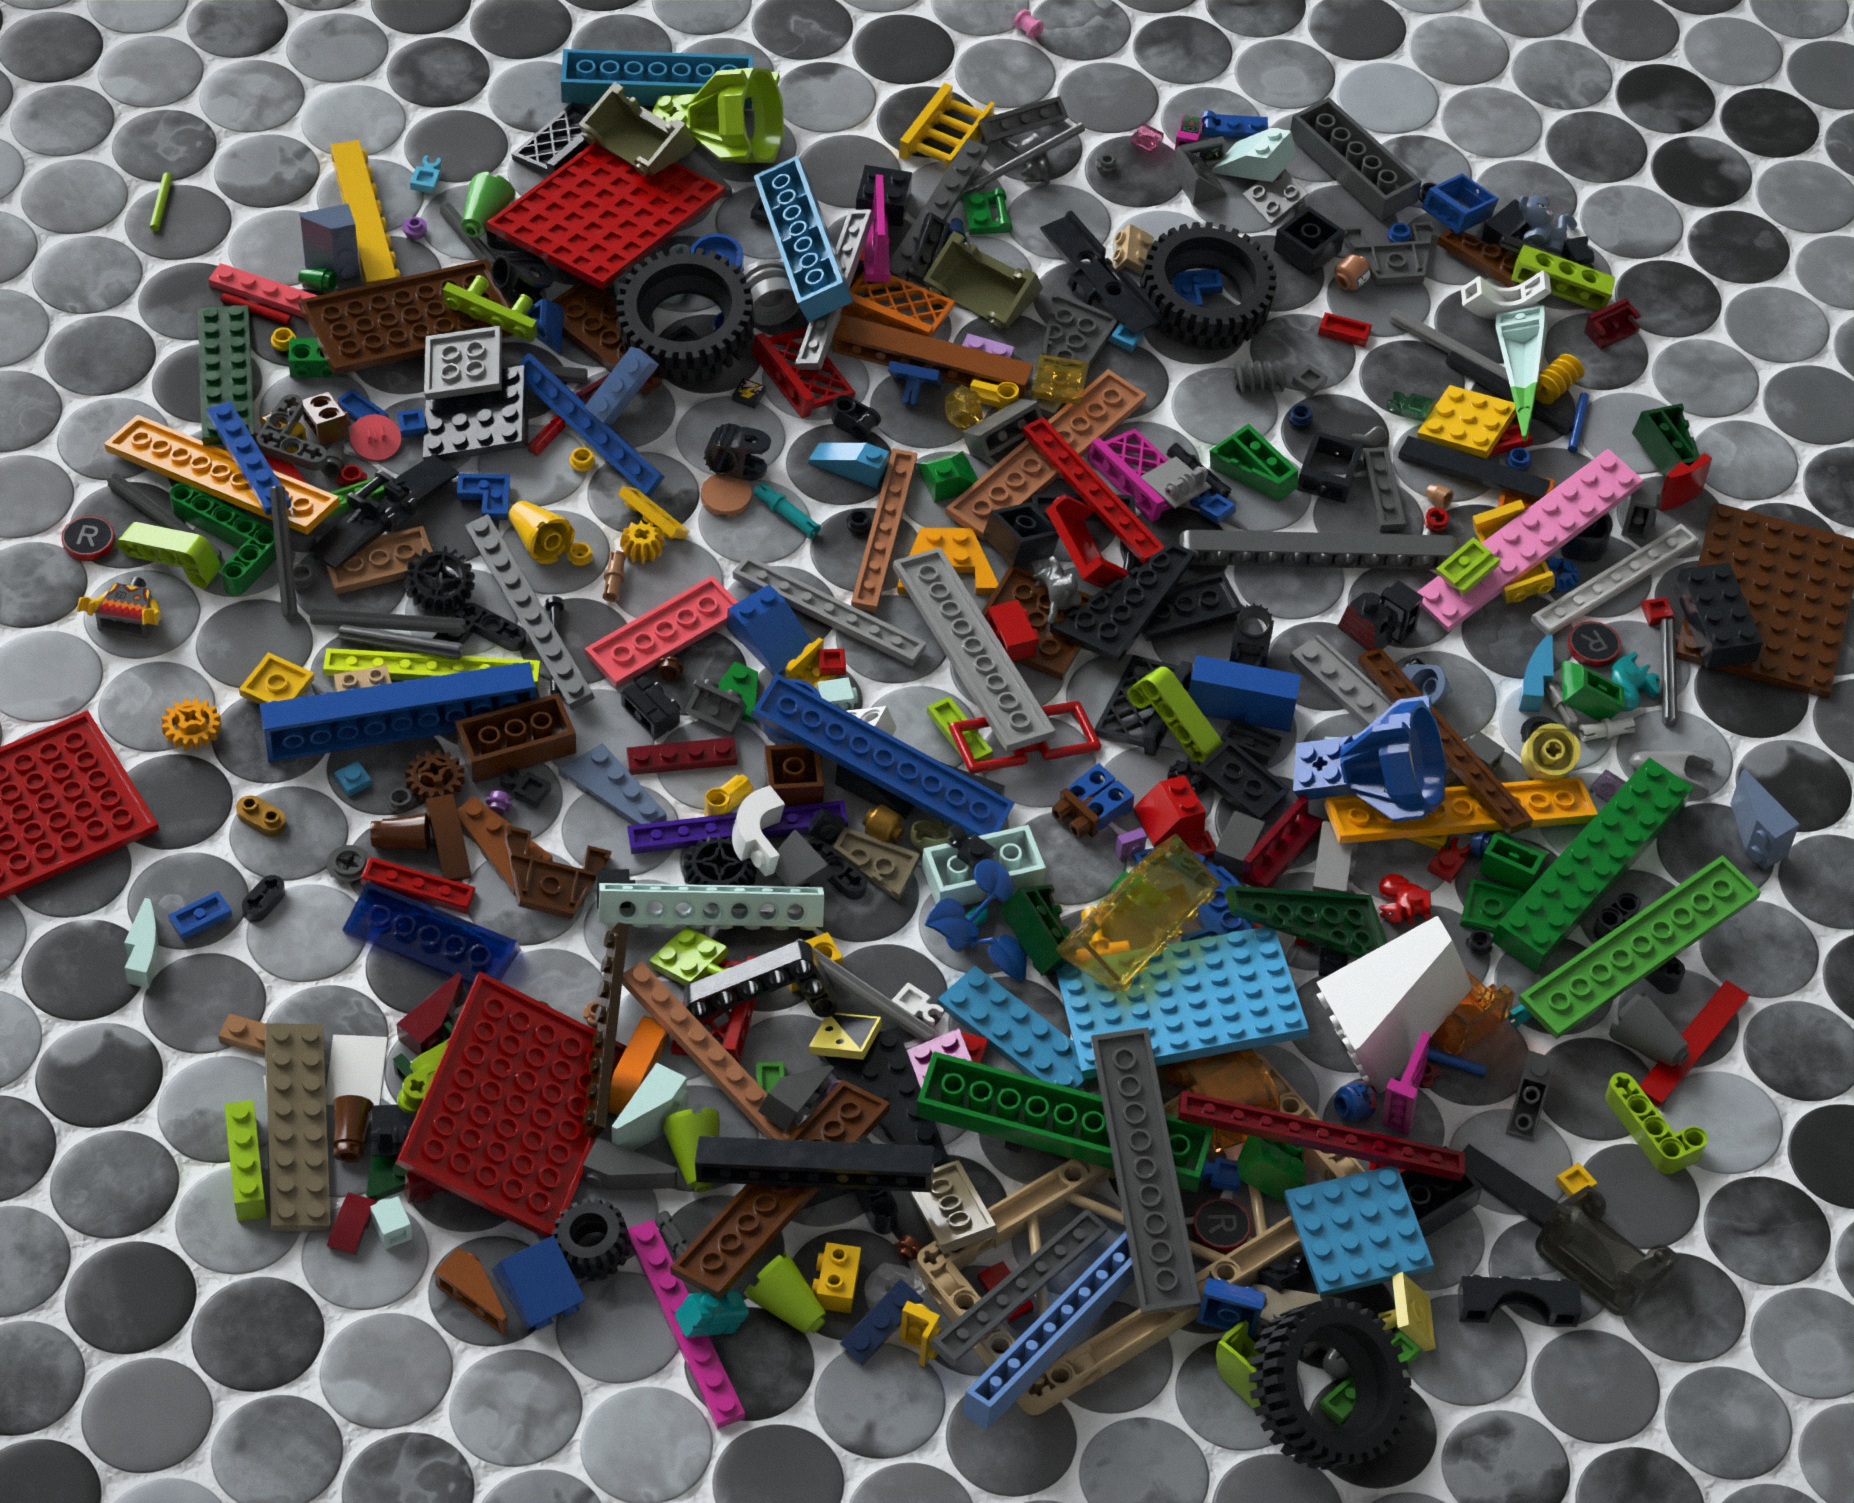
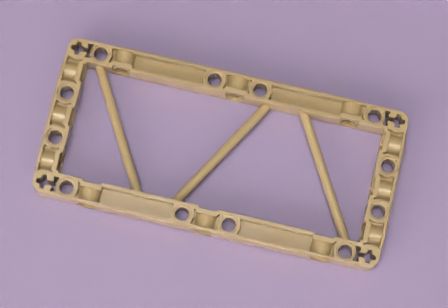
(1136, 1331)

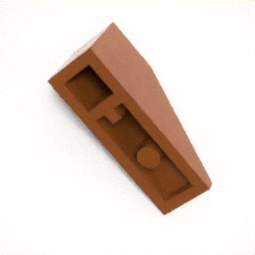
(467, 1283)

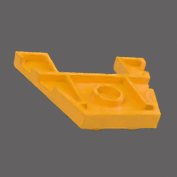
(963, 553)

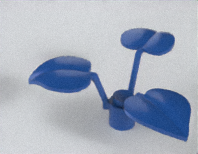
(950, 921)

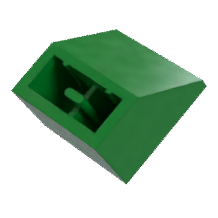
(1591, 692)
(1513, 861)
(1272, 1166)

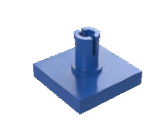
(915, 377)

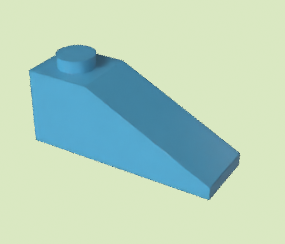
(853, 460)

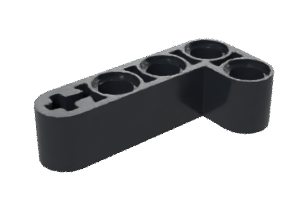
(1618, 911)

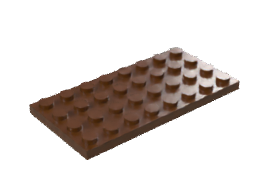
(392, 317)

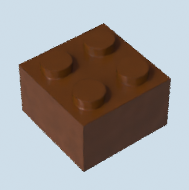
(794, 774)

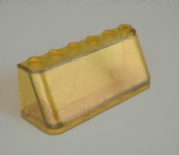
(1140, 915)

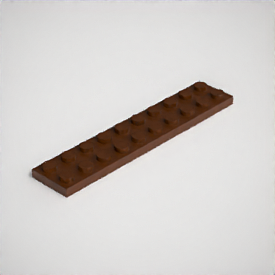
(763, 1211)

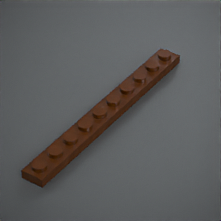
(1457, 753)

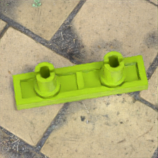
(480, 308)

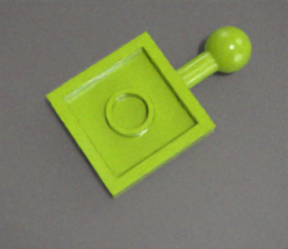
(689, 957)

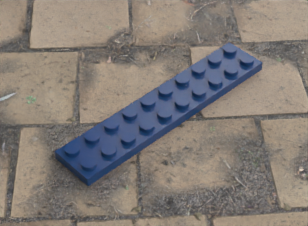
(881, 758)

